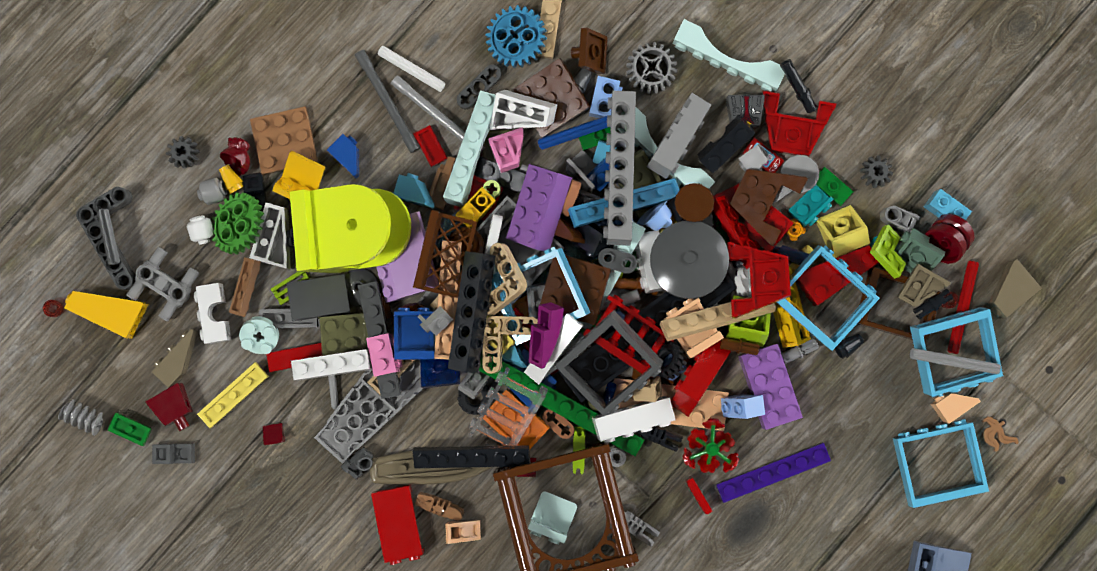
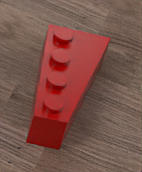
(824, 280)
(698, 378)

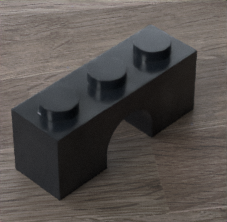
(735, 136)

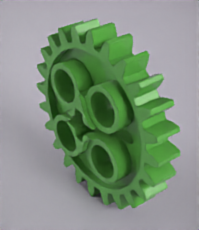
(237, 223)

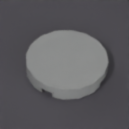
(802, 166)

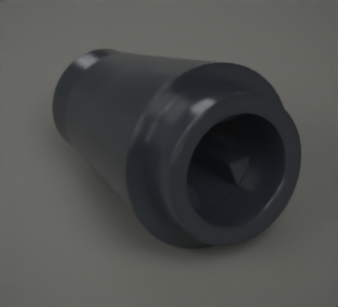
(849, 346)

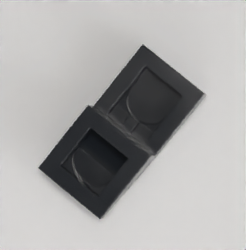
(254, 186)

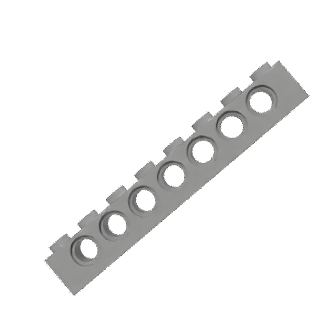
(626, 102)

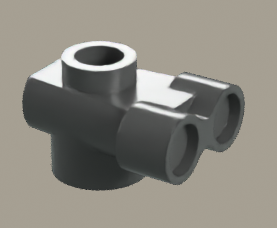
(358, 463)

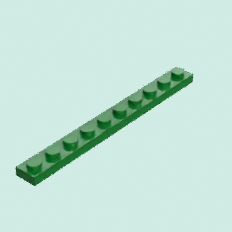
(564, 406)

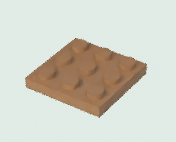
(279, 135)

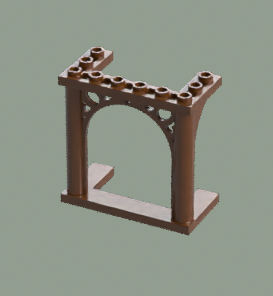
(624, 553)

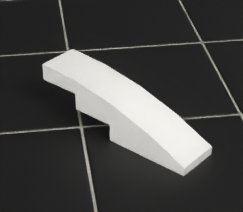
(568, 331)

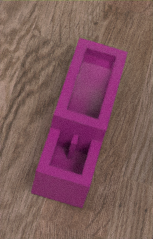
(545, 333)

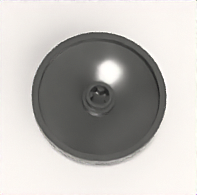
(689, 259)

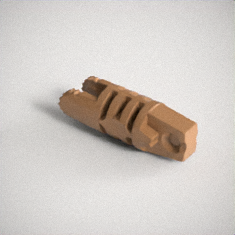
(439, 506)

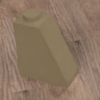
(1013, 289)

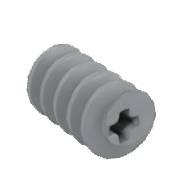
(81, 417)

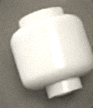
(200, 229)

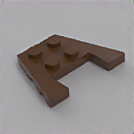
(757, 195)

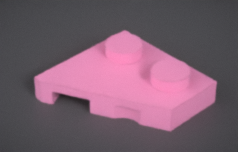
(507, 149)

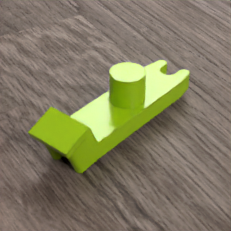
(579, 444)

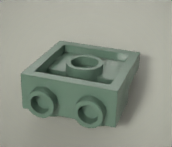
(917, 250)

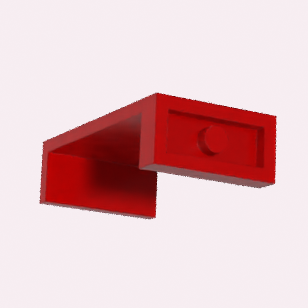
(397, 524)

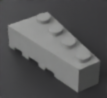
(679, 136)

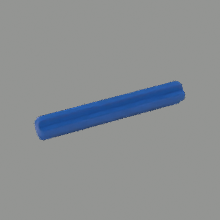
(573, 133)

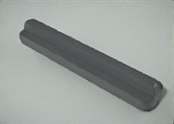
(108, 236)

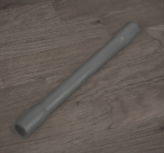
(407, 136)

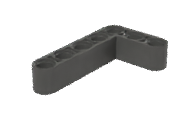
(90, 225)

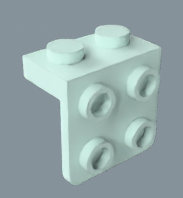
(552, 517)

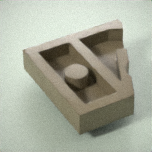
(921, 285)

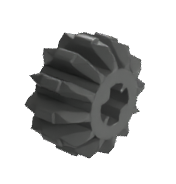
(181, 159)
(869, 171)

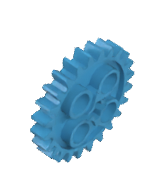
(505, 24)

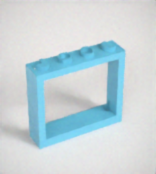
(532, 262)
(853, 277)
(989, 343)
(975, 457)

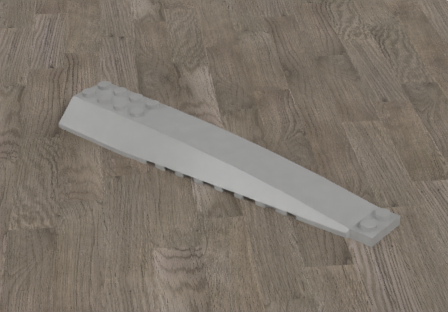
(363, 409)

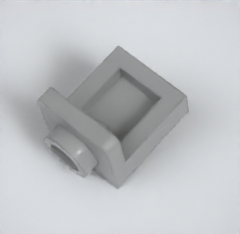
(436, 321)

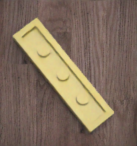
(233, 395)

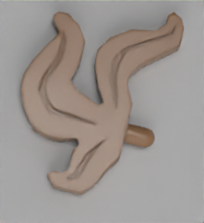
(995, 427)

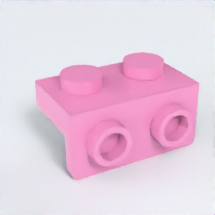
(382, 354)

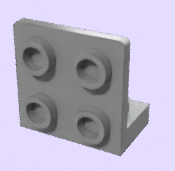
(580, 167)

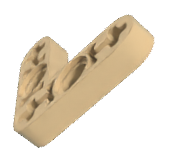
(508, 284)
(501, 330)

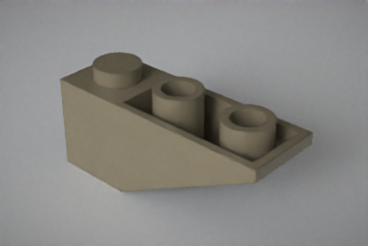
(176, 363)

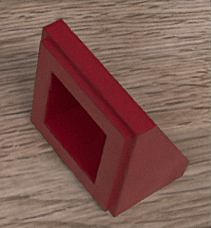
(273, 434)

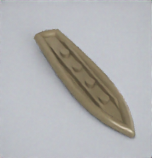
(400, 469)

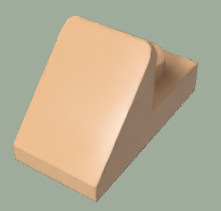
(462, 531)

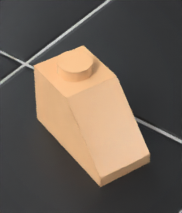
(952, 406)

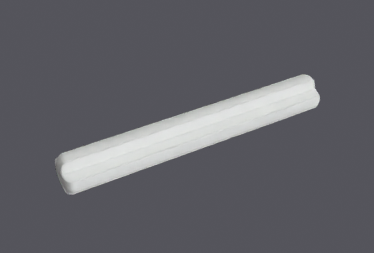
(411, 68)

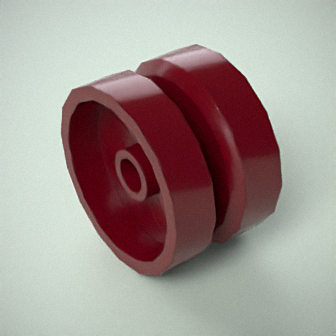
(951, 235)

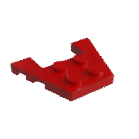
(792, 133)
(768, 278)

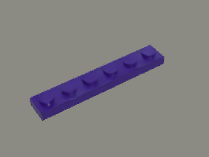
(773, 472)

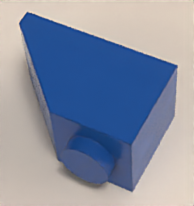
(346, 153)

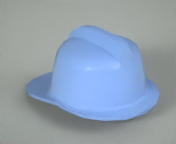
(657, 217)

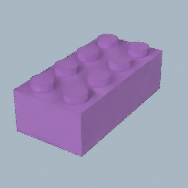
(538, 208)
(769, 377)

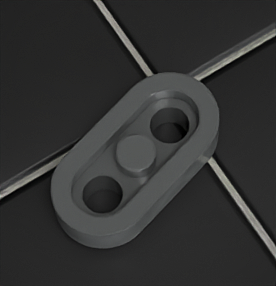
(618, 258)

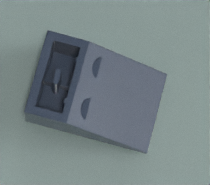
(937, 558)

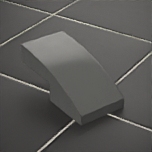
(173, 453)

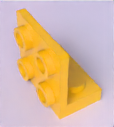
(299, 174)

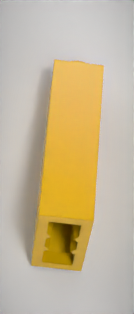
(112, 313)

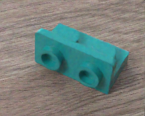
(810, 205)

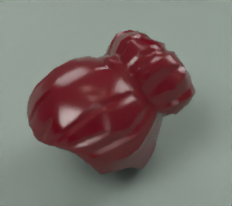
(237, 155)

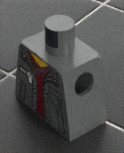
(747, 106)

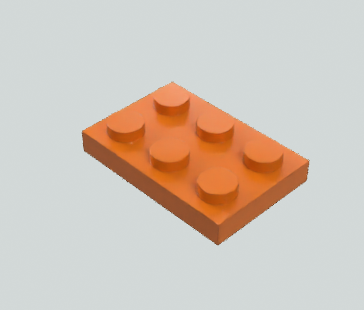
(534, 431)

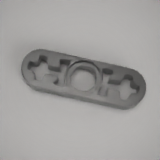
(492, 81)

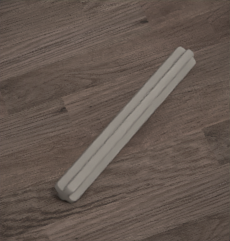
(955, 361)

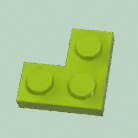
(884, 251)

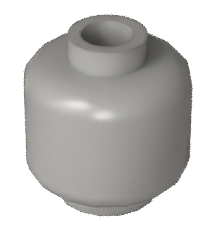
(212, 191)

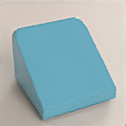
(600, 152)

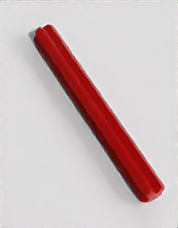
(963, 305)

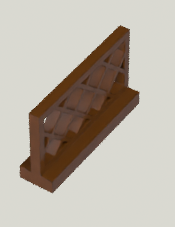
(428, 249)

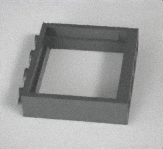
(633, 339)

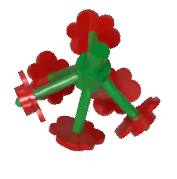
(707, 457)

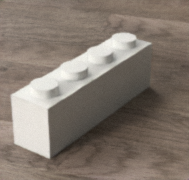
(331, 365)
(634, 418)

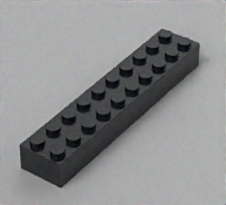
(600, 367)

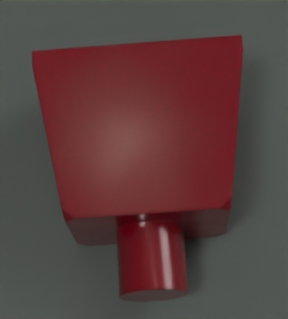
(172, 406)

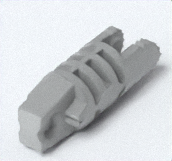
(637, 526)

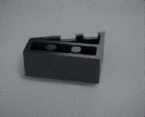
(593, 238)

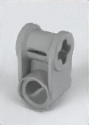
(902, 220)

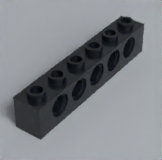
(471, 312)

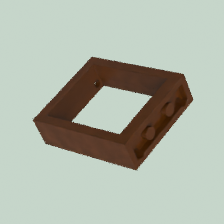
(872, 279)

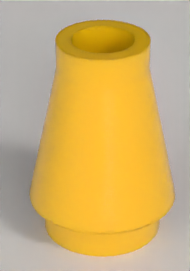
(231, 179)

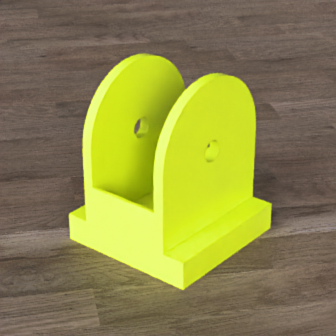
(348, 228)

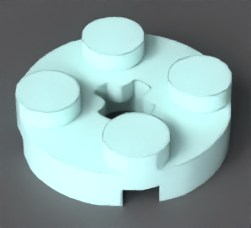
(254, 344)

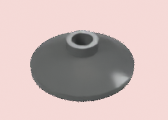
(354, 277)

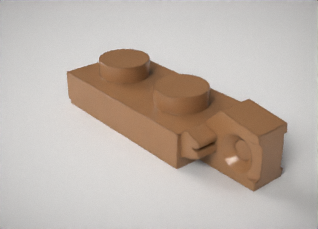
(440, 182)

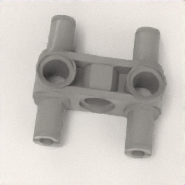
(162, 283)

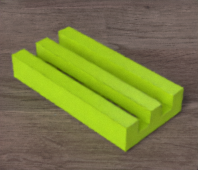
(283, 283)

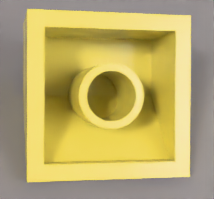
(843, 231)

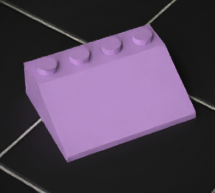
(399, 276)

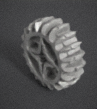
(645, 62)

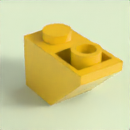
(476, 207)

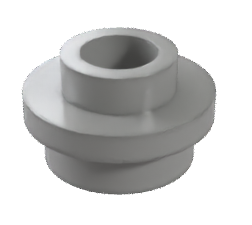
(621, 461)

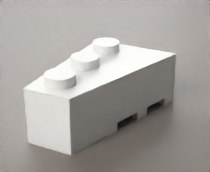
(519, 111)
(272, 243)

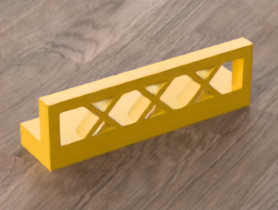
(787, 325)

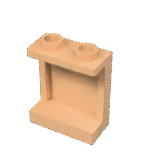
(696, 342)

